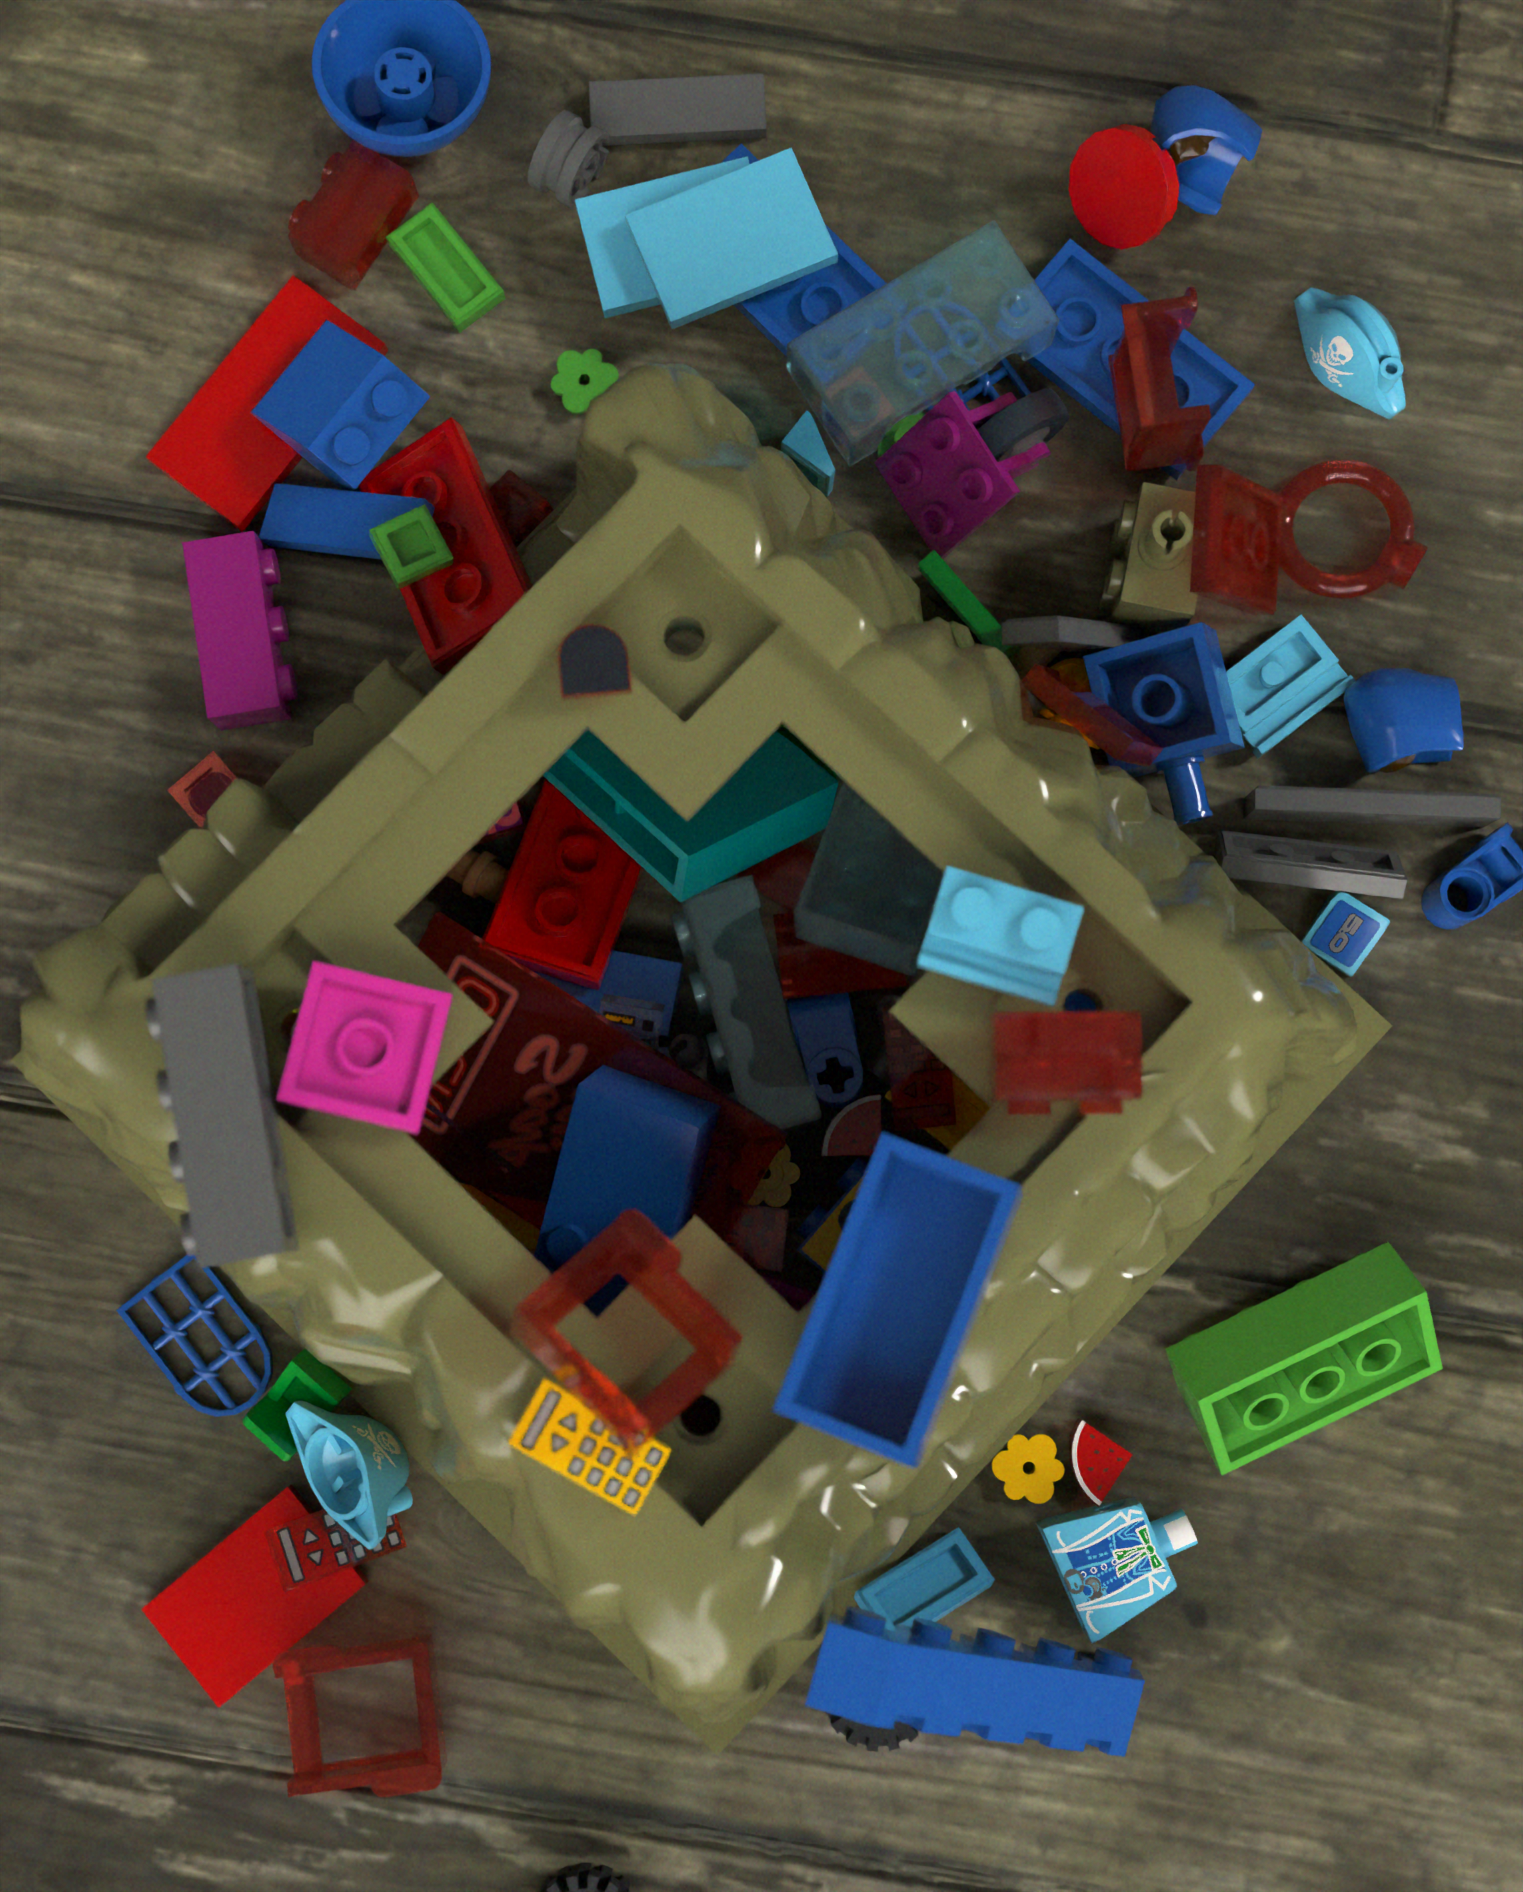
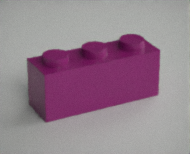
(239, 630)

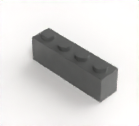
(222, 1116)

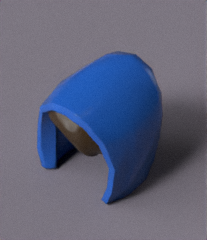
(1205, 141)
(1404, 718)

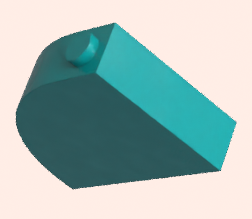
(757, 812)

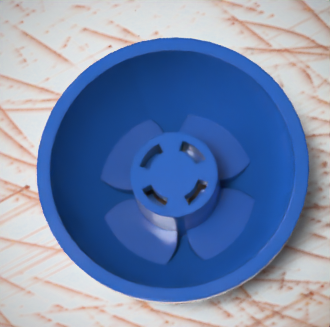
(408, 47)

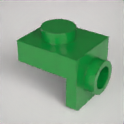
(302, 1380)

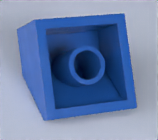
(340, 405)

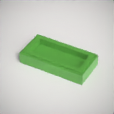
(445, 267)

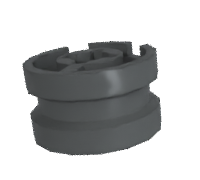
(568, 158)

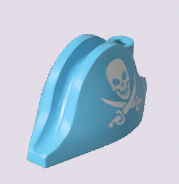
(1352, 350)
(352, 1468)

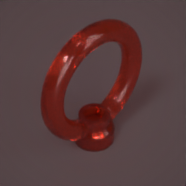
(1396, 560)

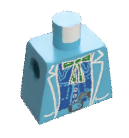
(1114, 1560)

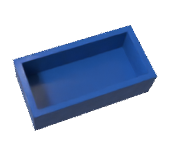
(899, 1300)

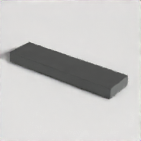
(1372, 806)

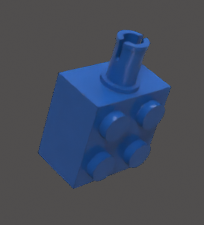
(1180, 699)

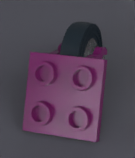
(962, 463)

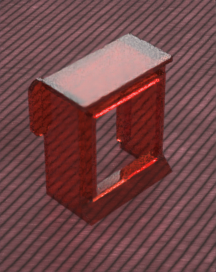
(1145, 391)
(651, 1267)
(386, 1773)

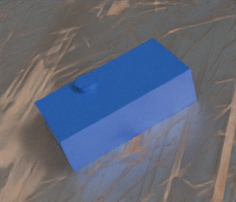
(621, 1152)

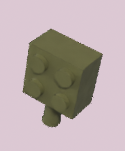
(1153, 566)

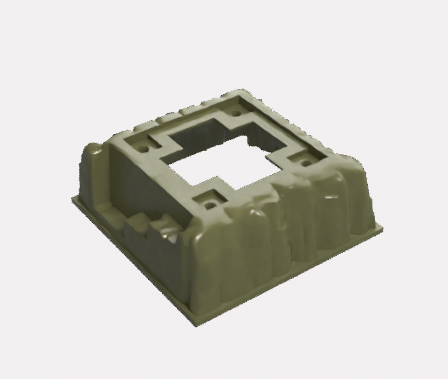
(418, 1285)

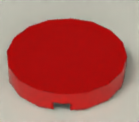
(1123, 186)

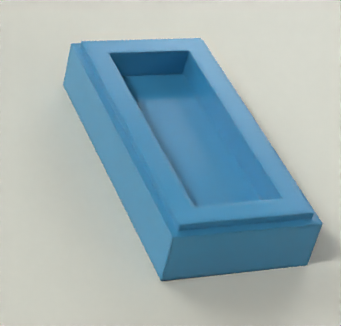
(927, 1583)

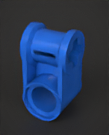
(1486, 874)
(825, 1037)

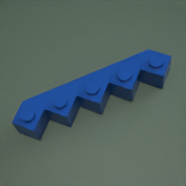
(974, 1684)

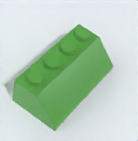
(1306, 1357)

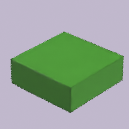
(411, 546)

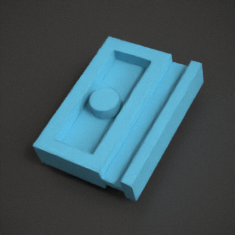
(1284, 684)
(1000, 937)

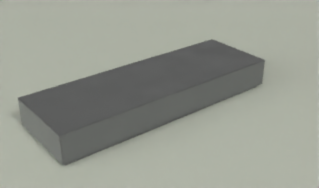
(679, 109)
(1067, 634)
(1310, 864)

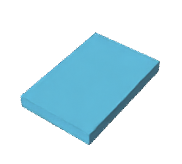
(731, 238)
(613, 255)

